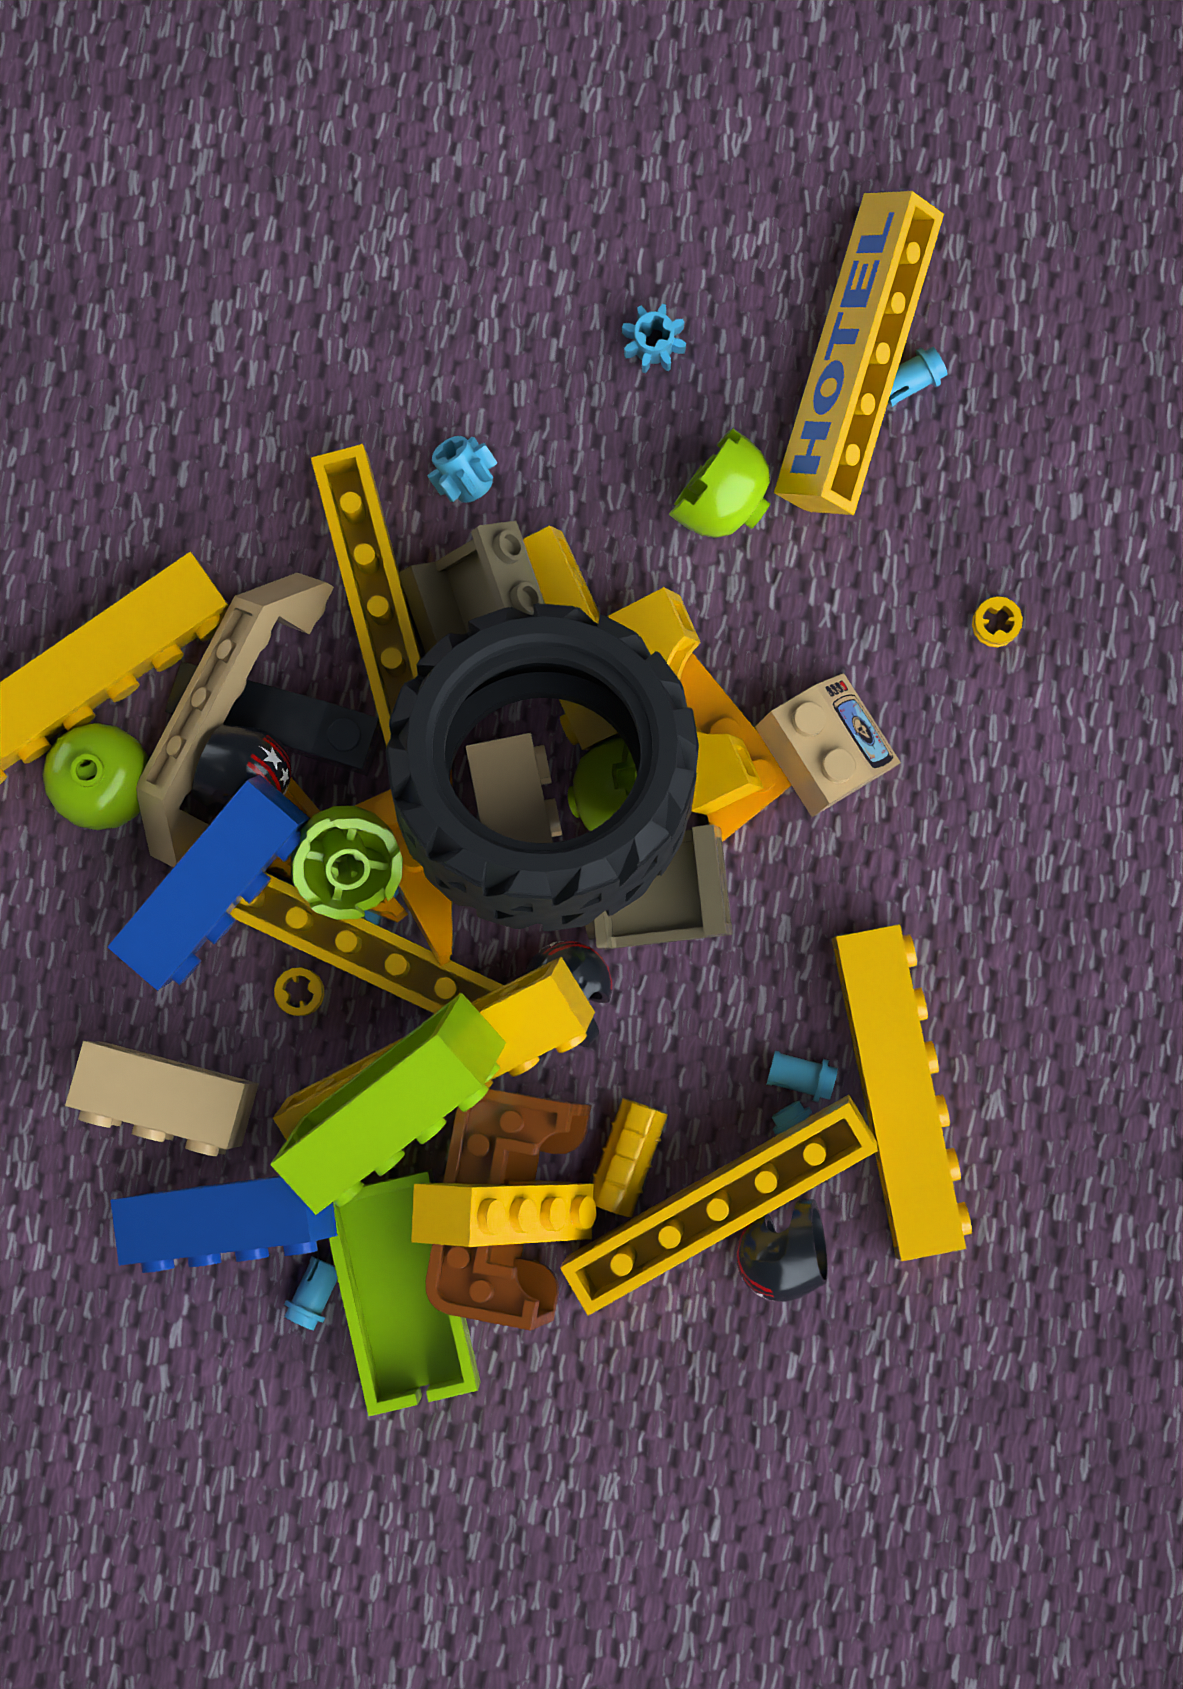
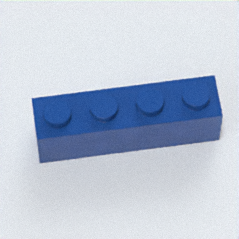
(209, 883)
(216, 1220)

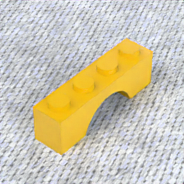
(723, 760)
(502, 1213)

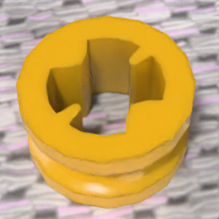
(994, 605)
(283, 996)

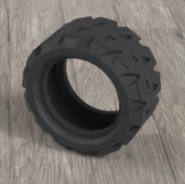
(526, 657)

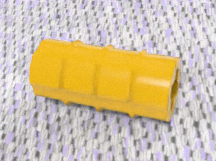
(627, 1157)

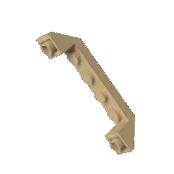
(216, 684)

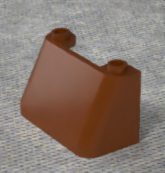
(495, 1145)

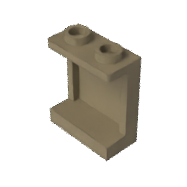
(471, 582)
(679, 905)

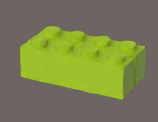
(391, 1105)
(392, 1324)

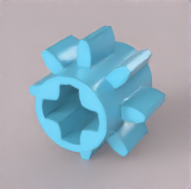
(663, 347)
(462, 469)

